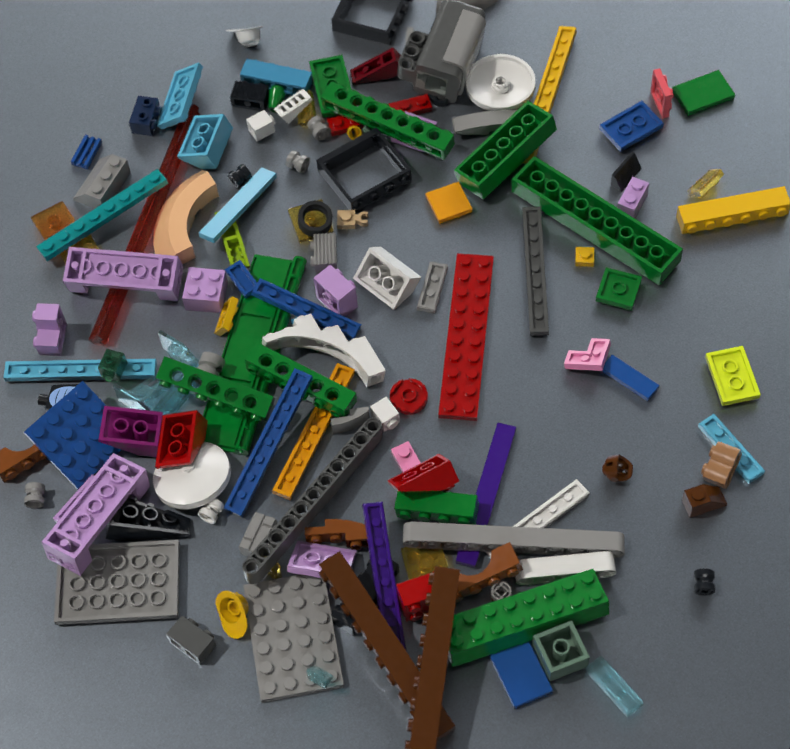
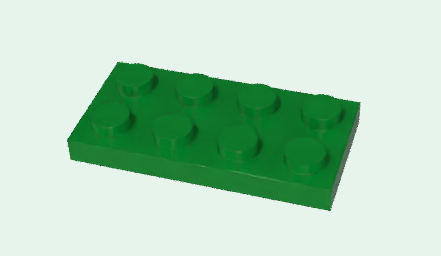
(324, 72)

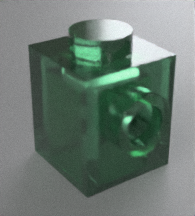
(112, 365)

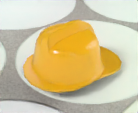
(232, 613)

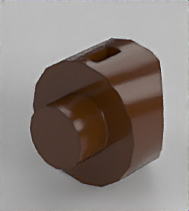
(615, 465)

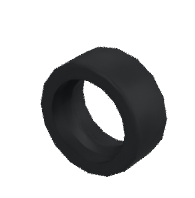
(317, 206)

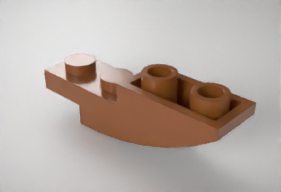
(337, 531)

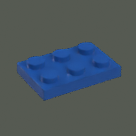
(631, 126)

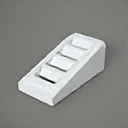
(289, 109)

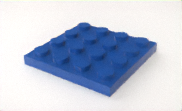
(71, 435)

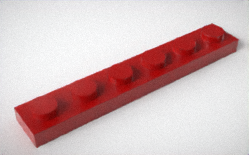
(414, 105)

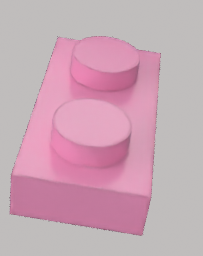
(405, 456)

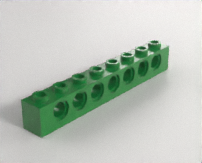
(360, 109)

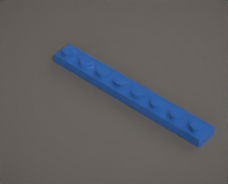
(268, 442)

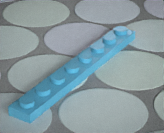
(73, 370)

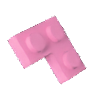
(592, 359)

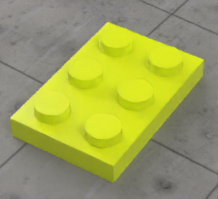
(732, 375)

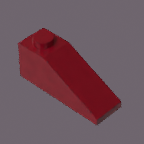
(378, 68)

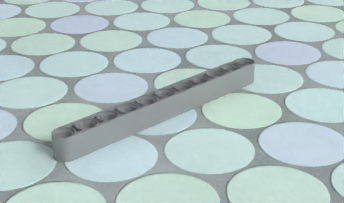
(523, 539)

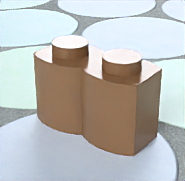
(721, 464)

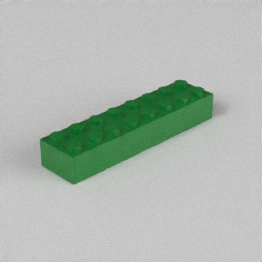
(525, 614)

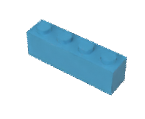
(271, 74)

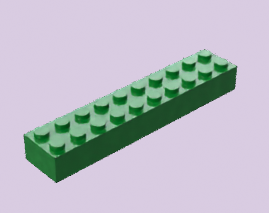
(597, 220)

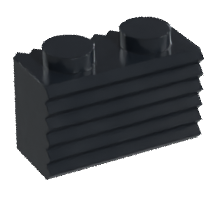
(250, 95)

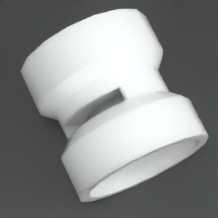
(211, 510)

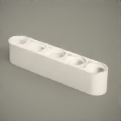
(554, 568)

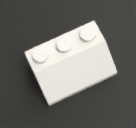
(386, 277)

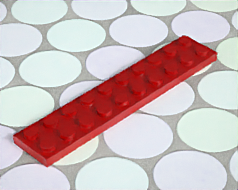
(466, 337)

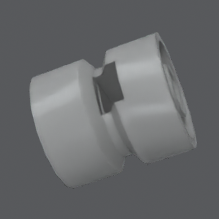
(210, 363)

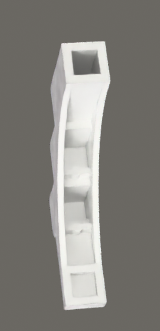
(331, 340)

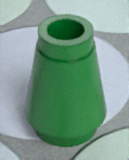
(276, 97)

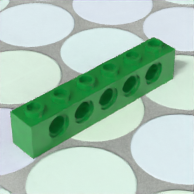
(279, 363)
(170, 367)

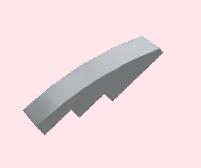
(481, 122)

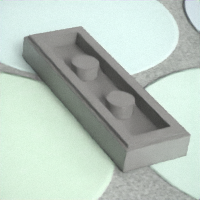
(432, 287)

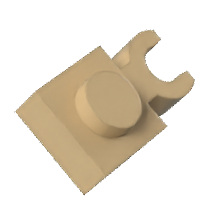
(348, 219)

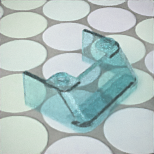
(159, 397)

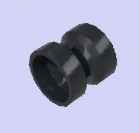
(239, 176)
(704, 582)

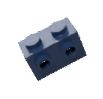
(145, 115)

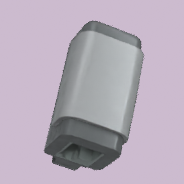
(443, 58)

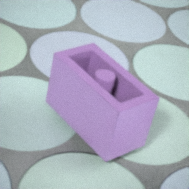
(633, 196)

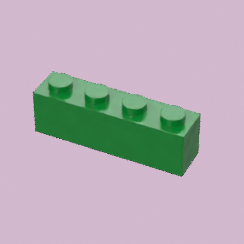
(437, 506)

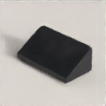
(624, 173)

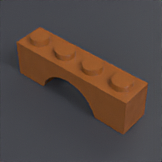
(17, 461)
(503, 564)

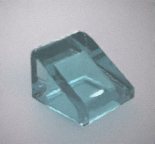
(319, 676)

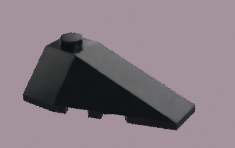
(145, 522)

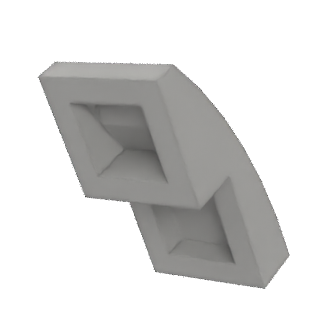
(356, 419)

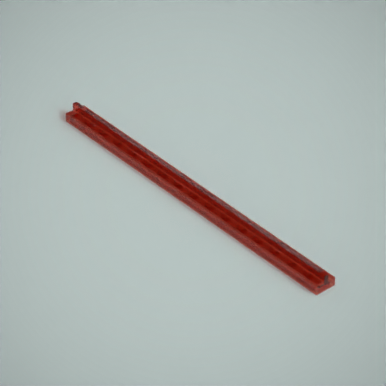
(143, 230)

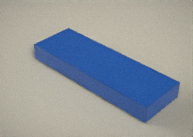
(630, 378)

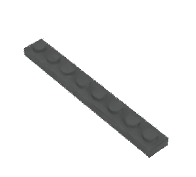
(535, 271)

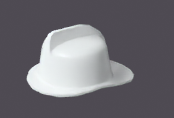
(248, 37)

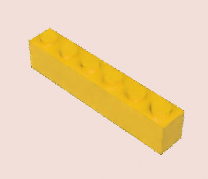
(733, 210)

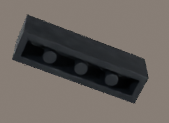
(366, 579)

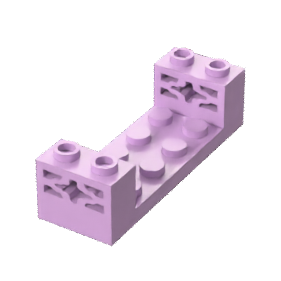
(123, 271)
(92, 510)

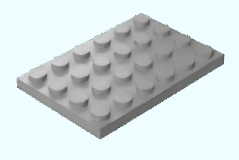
(121, 584)
(291, 633)

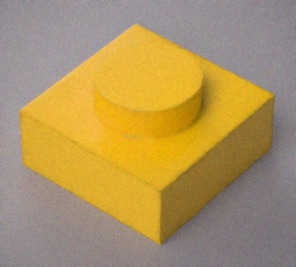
(584, 256)

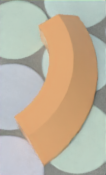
(179, 213)

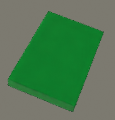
(703, 92)

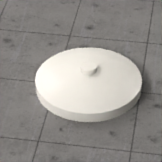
(500, 82)
(194, 483)

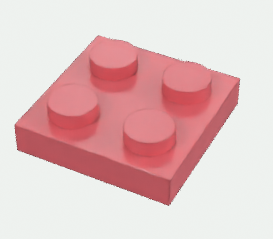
(661, 93)

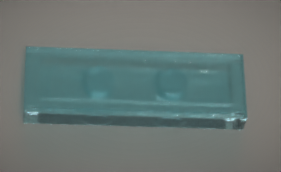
(614, 686)

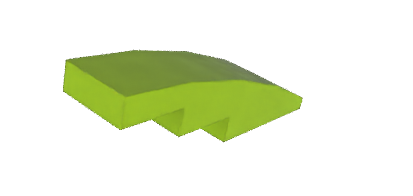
(234, 245)

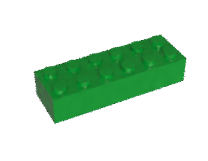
(505, 149)

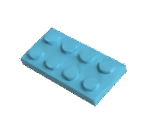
(180, 96)

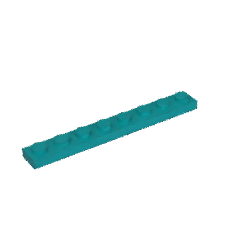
(102, 214)

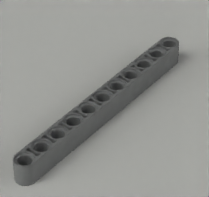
(358, 448)

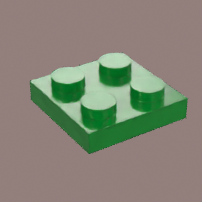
(618, 288)

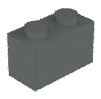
(191, 639)

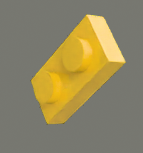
(227, 313)

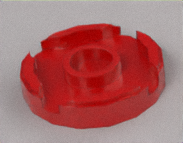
(409, 396)

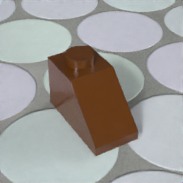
(702, 499)

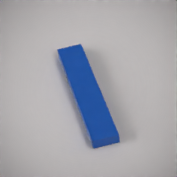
(300, 306)

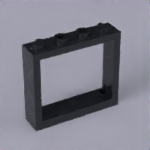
(340, 25)
(353, 149)

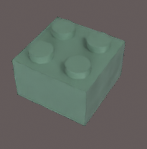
(560, 650)

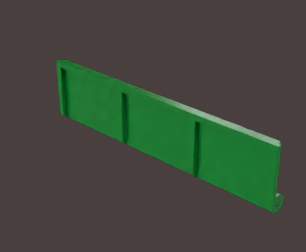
(252, 321)

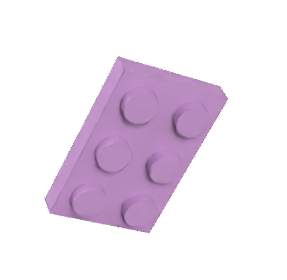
(308, 556)

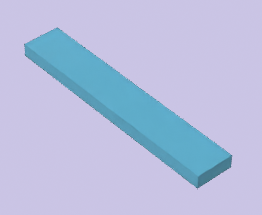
(237, 205)

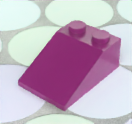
(131, 430)

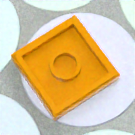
(448, 202)

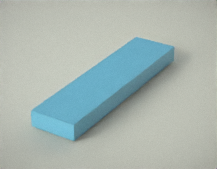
(717, 431)

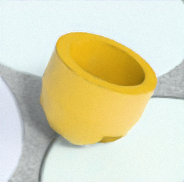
(357, 131)

